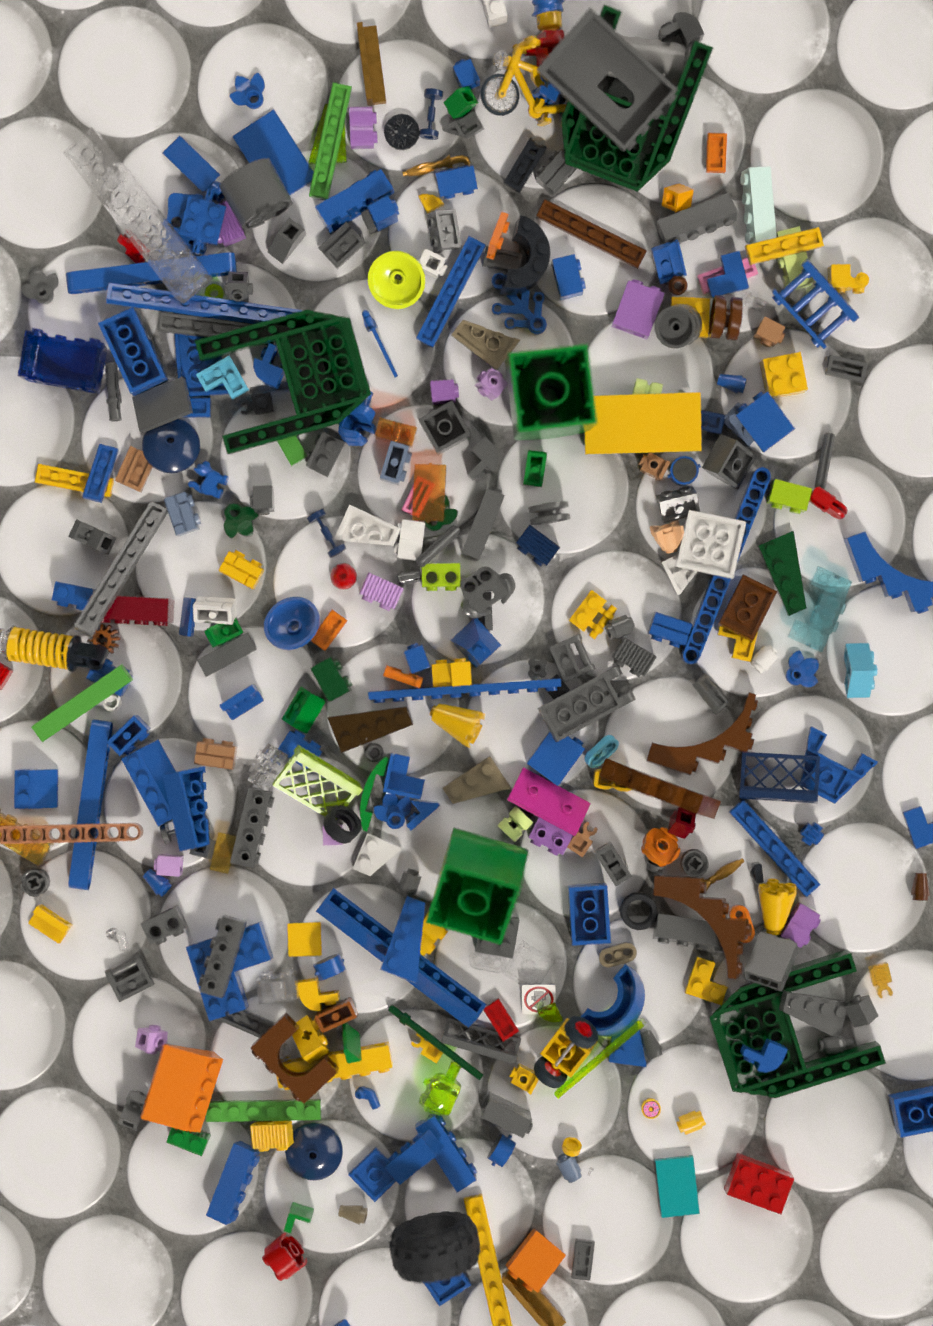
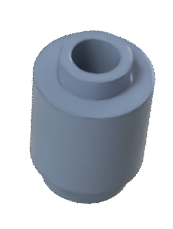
(569, 1168)

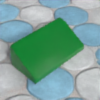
(351, 1044)

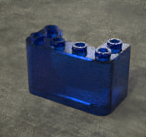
(62, 361)

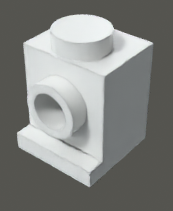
(429, 257)

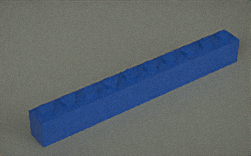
(376, 939)

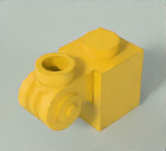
(840, 278)

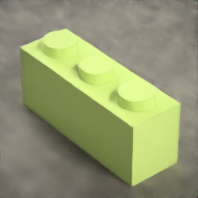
(792, 264)

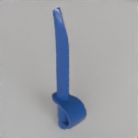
(371, 325)

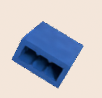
(764, 421)
(556, 758)

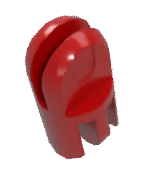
(828, 503)

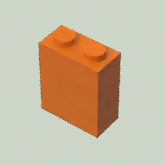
(535, 1261)

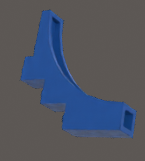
(870, 565)

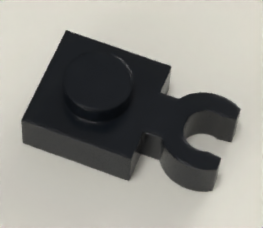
(260, 404)

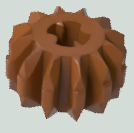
(106, 632)

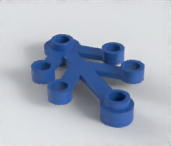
(521, 307)

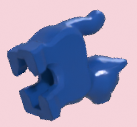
(211, 480)

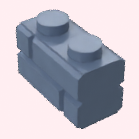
(182, 513)

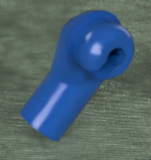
(368, 1094)

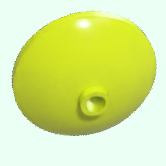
(389, 290)

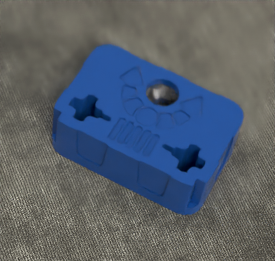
(176, 209)

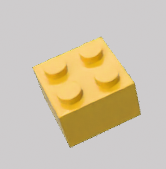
(784, 375)

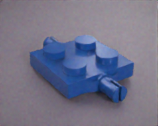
(202, 221)

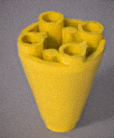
(776, 903)

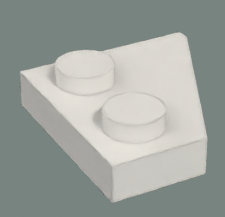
(678, 576)
(374, 854)

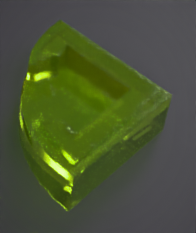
(550, 1013)

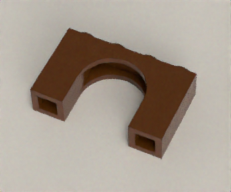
(301, 1084)

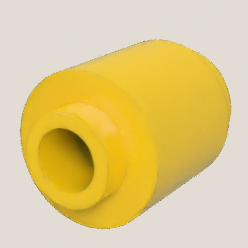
(691, 1122)

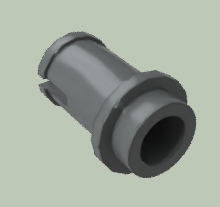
(409, 577)

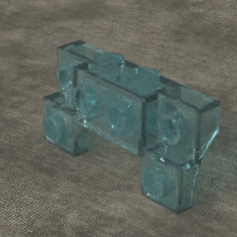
(826, 611)

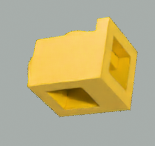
(517, 1073)

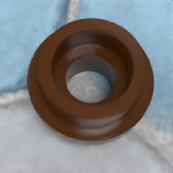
(683, 287)

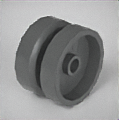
(688, 320)

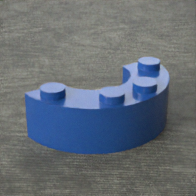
(626, 1007)

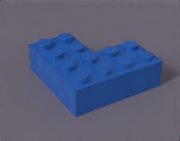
(252, 951)

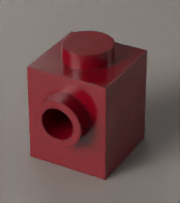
(682, 823)

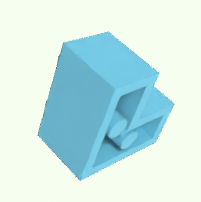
(859, 670)

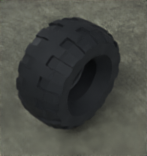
(434, 1247)

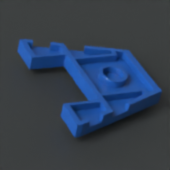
(833, 777)

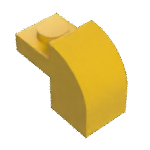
(312, 997)

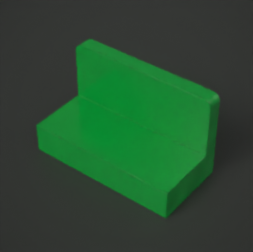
(303, 710)
(298, 1212)

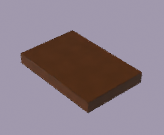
(747, 608)

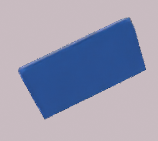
(187, 618)

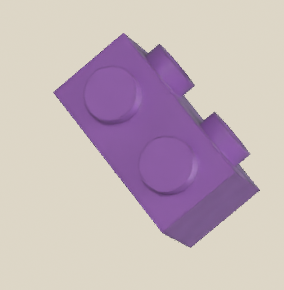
(550, 836)

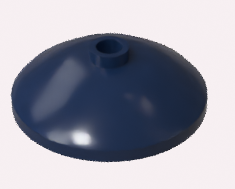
(171, 456)
(318, 1139)

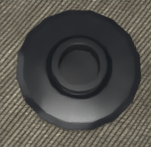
(401, 132)

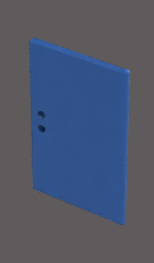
(271, 140)

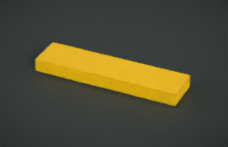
(784, 246)
(66, 478)

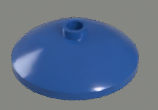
(287, 616)

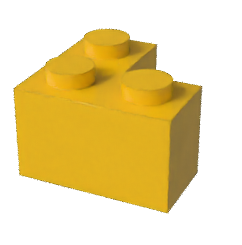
(451, 674)

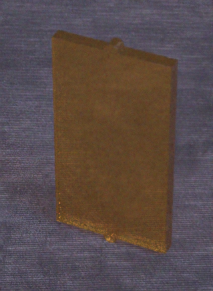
(429, 492)

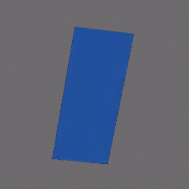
(191, 164)

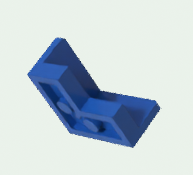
(397, 780)

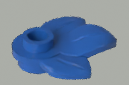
(247, 90)
(804, 668)
(393, 807)

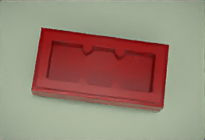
(501, 1019)

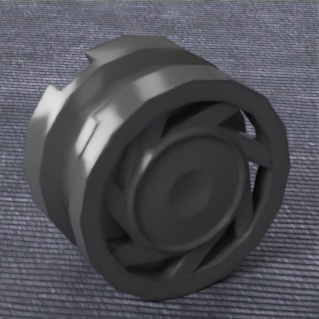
(694, 863)
(35, 882)

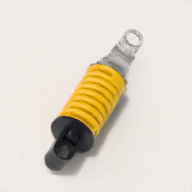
(50, 649)

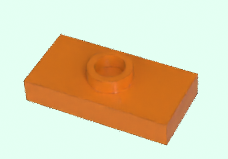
(716, 152)
(329, 630)

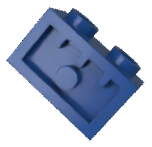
(242, 702)

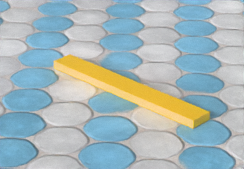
(488, 1263)

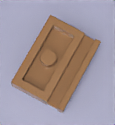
(134, 470)

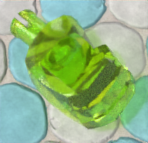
(441, 1091)

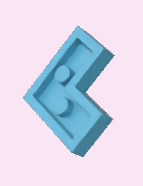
(225, 373)

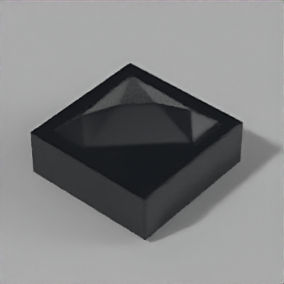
(756, 872)

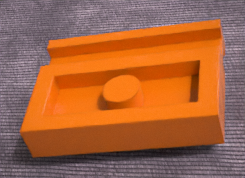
(497, 240)

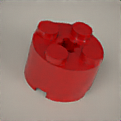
(284, 1256)

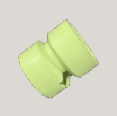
(641, 387)
(520, 819)

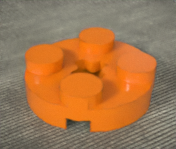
(652, 850)

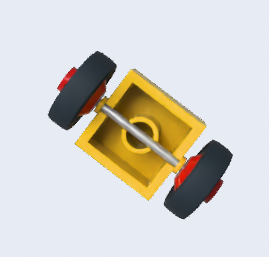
(566, 1051)

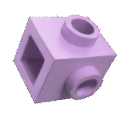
(490, 383)
(151, 1039)

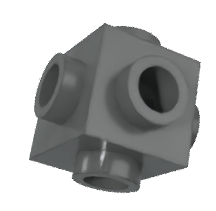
(238, 286)

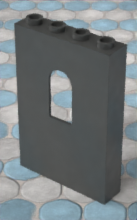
(585, 59)

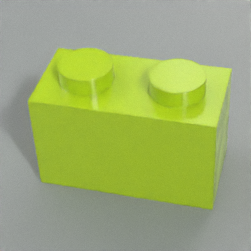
(789, 496)

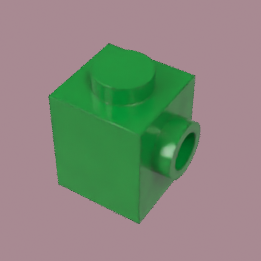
(460, 102)

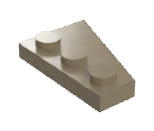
(485, 343)
(478, 781)

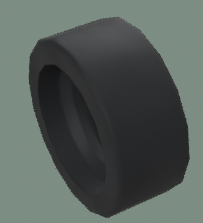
(335, 831)
(640, 925)

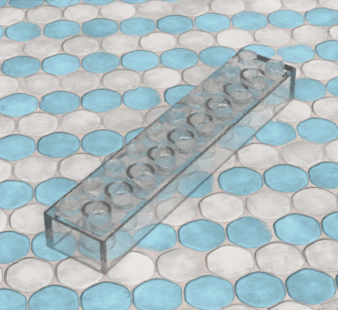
(137, 215)

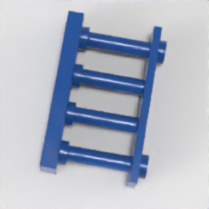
(821, 285)

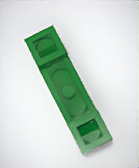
(366, 815)

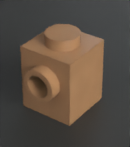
(769, 332)

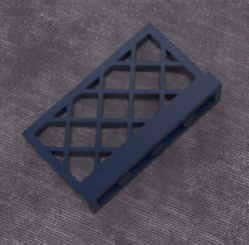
(779, 794)

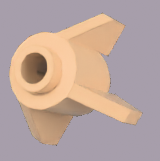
(668, 536)

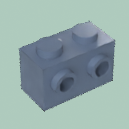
(394, 463)

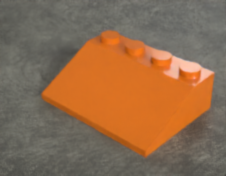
(182, 1087)

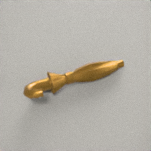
(425, 168)
(724, 872)

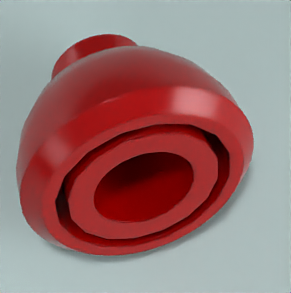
(343, 576)

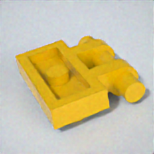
(588, 610)

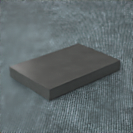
(162, 404)

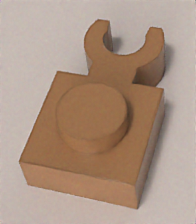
(581, 842)

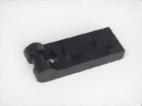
(524, 166)

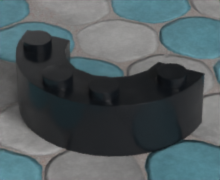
(537, 252)

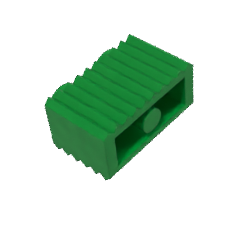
(189, 1141)

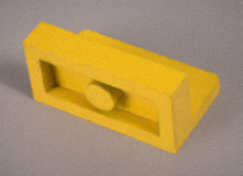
(50, 923)

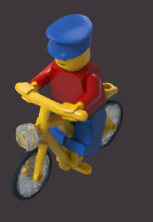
(501, 93)

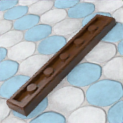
(591, 233)

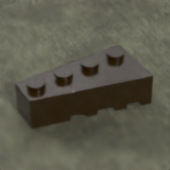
(363, 727)

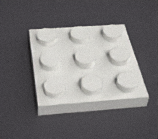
(711, 544)

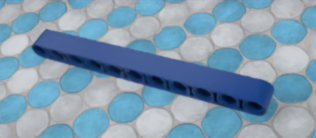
(719, 594)

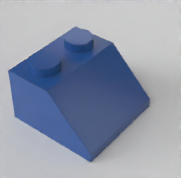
(36, 788)

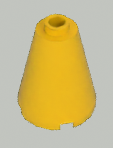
(458, 722)

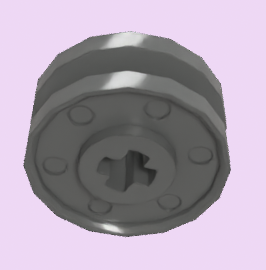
(549, 513)

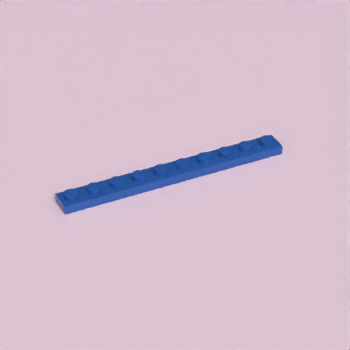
(196, 305)
(473, 690)

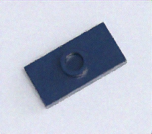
(712, 421)

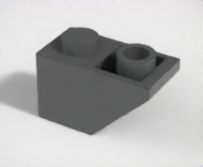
(286, 240)

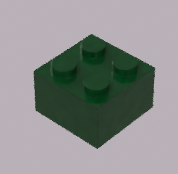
(331, 678)

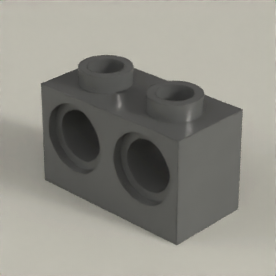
(612, 863)
(162, 921)

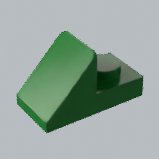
(535, 468)
(222, 633)

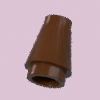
(920, 887)

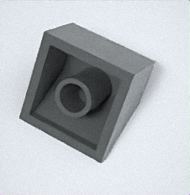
(729, 461)

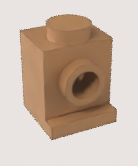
(656, 473)

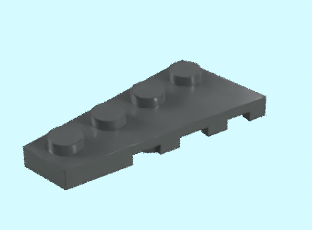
(816, 1011)

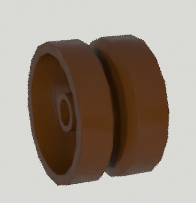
(725, 316)

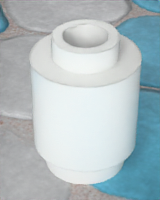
(764, 659)

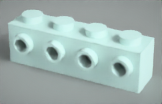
(758, 204)

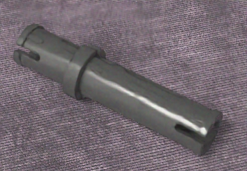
(113, 391)

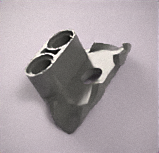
(501, 585)

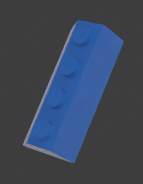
(146, 770)

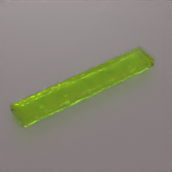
(600, 1057)

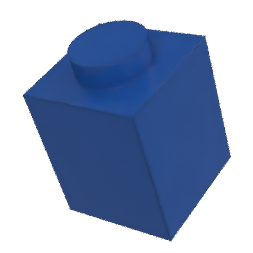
(466, 74)

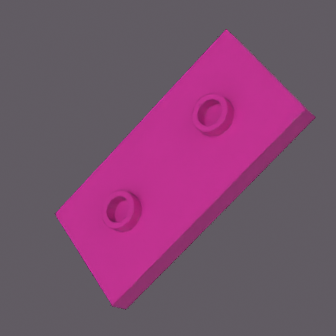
(549, 801)

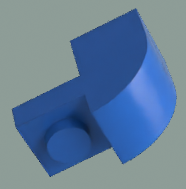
(265, 371)
(769, 1057)

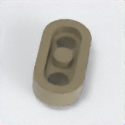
(617, 954)

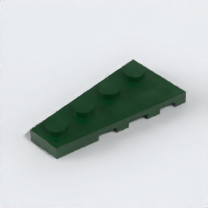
(783, 566)

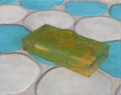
(223, 853)

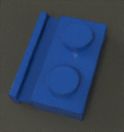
(668, 261)

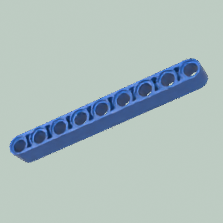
(140, 274)
(91, 802)

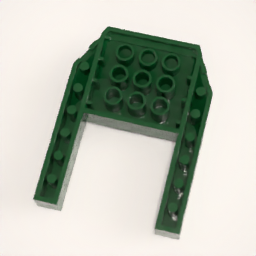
(596, 154)
(319, 366)
(754, 1016)

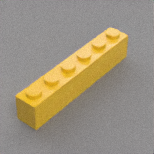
(374, 1058)

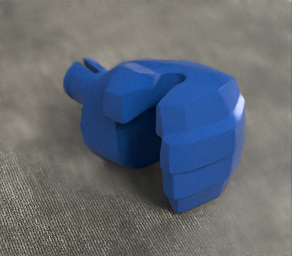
(356, 421)

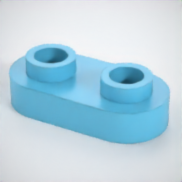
(601, 750)

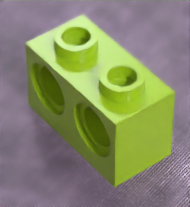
(441, 571)

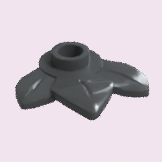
(39, 284)

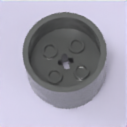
(255, 193)

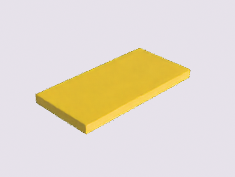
(646, 423)

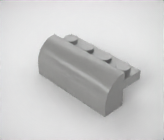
(663, 56)

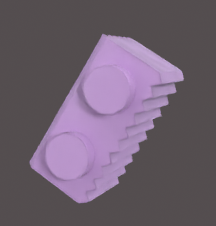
(381, 591)

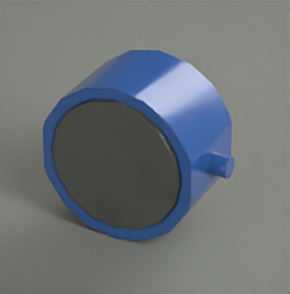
(683, 470)
(329, 967)
(501, 1150)

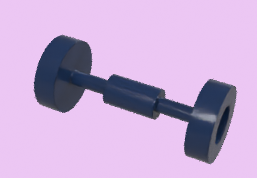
(433, 94)
(326, 533)

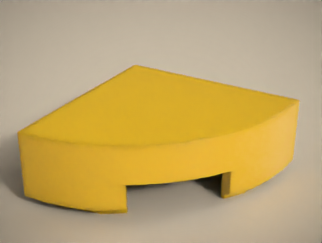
(430, 202)

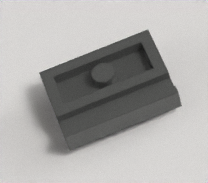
(341, 245)

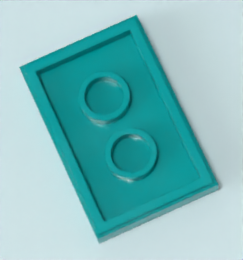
(677, 1186)

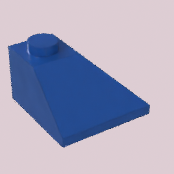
(475, 642)

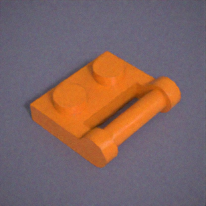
(397, 674)

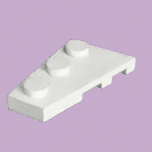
(366, 528)

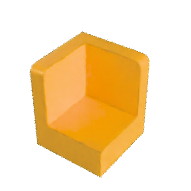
(677, 197)

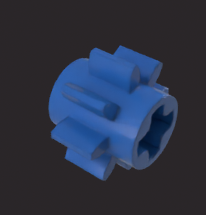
(812, 833)

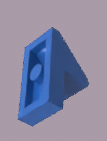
(425, 809)

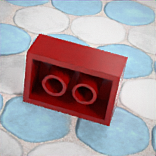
(759, 1183)

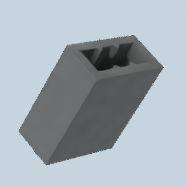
(771, 961)
(506, 1115)

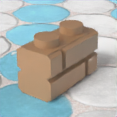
(215, 754)

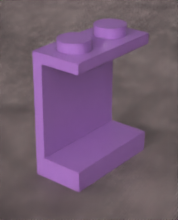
(638, 309)

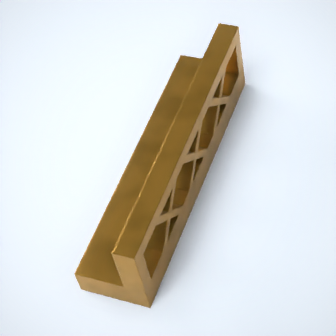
(371, 64)
(535, 1303)

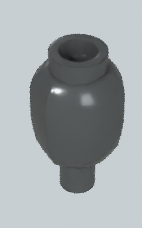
(833, 1045)

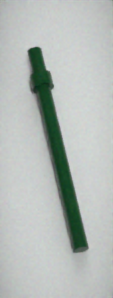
(405, 1019)

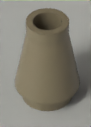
(354, 1213)

